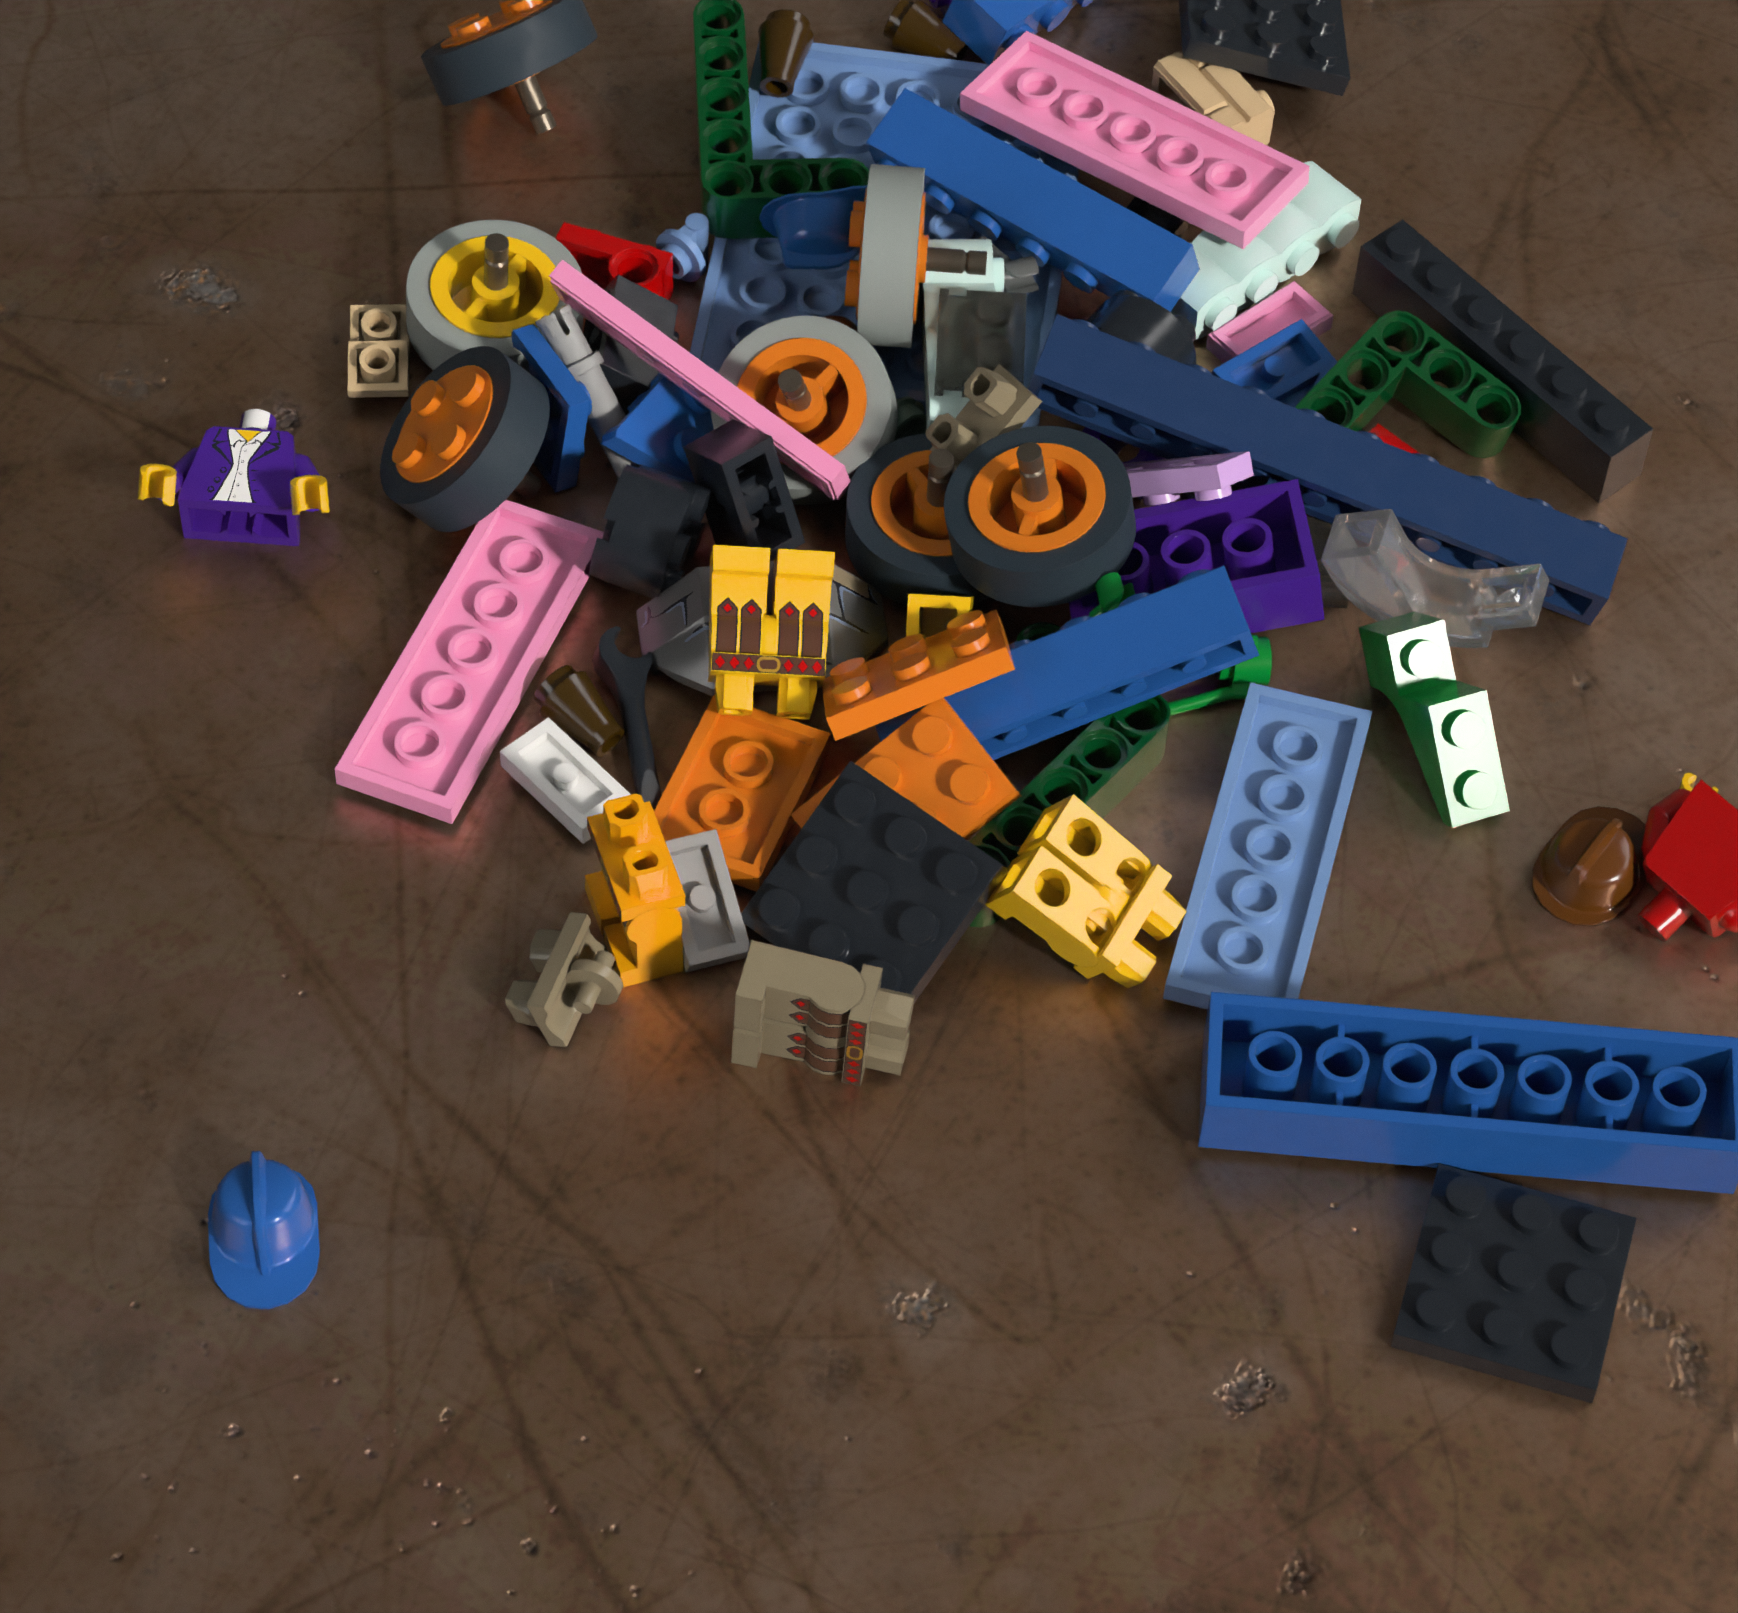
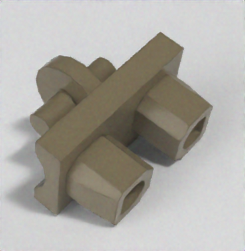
(995, 407)
(571, 981)

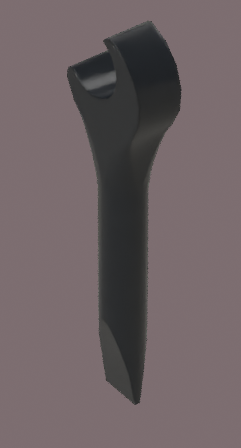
(627, 683)

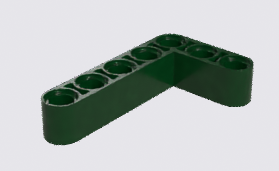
(730, 180)
(1411, 379)
(1122, 743)

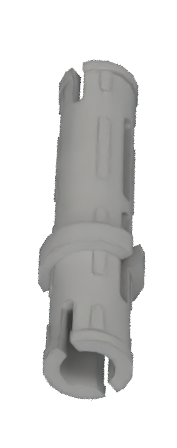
(574, 351)

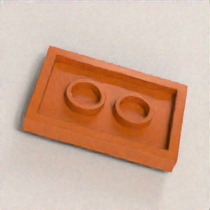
(916, 673)
(938, 769)
(745, 783)

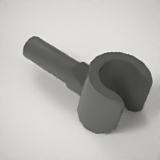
(1017, 272)

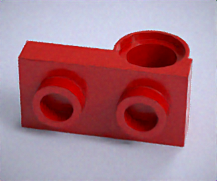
(606, 256)

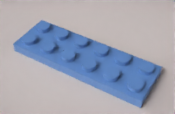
(1269, 848)

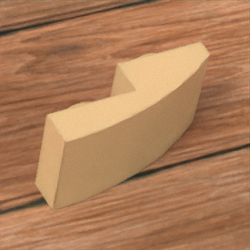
(378, 351)

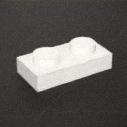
(560, 776)

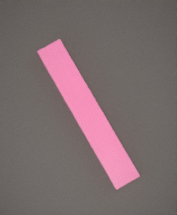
(697, 378)

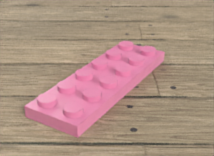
(1135, 139)
(469, 661)

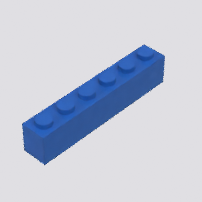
(1033, 205)
(1105, 664)

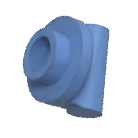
(688, 247)

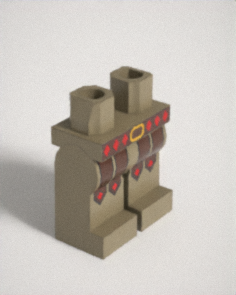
(818, 1014)

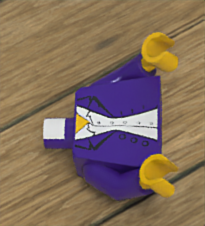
(240, 484)

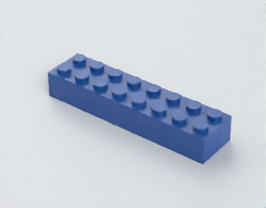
(1470, 1092)

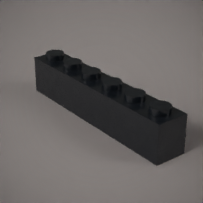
(1562, 406)

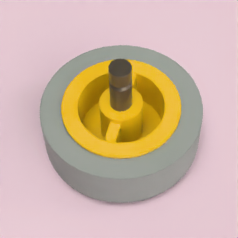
(480, 286)

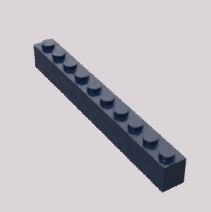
(1446, 514)

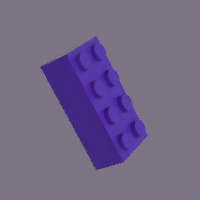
(1253, 533)

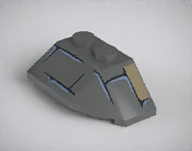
(678, 626)

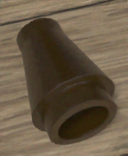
(921, 32)
(783, 49)
(578, 709)

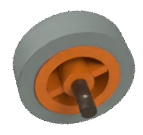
(895, 255)
(822, 385)

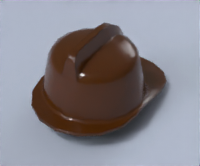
(1591, 866)

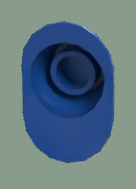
(813, 227)
(263, 1233)

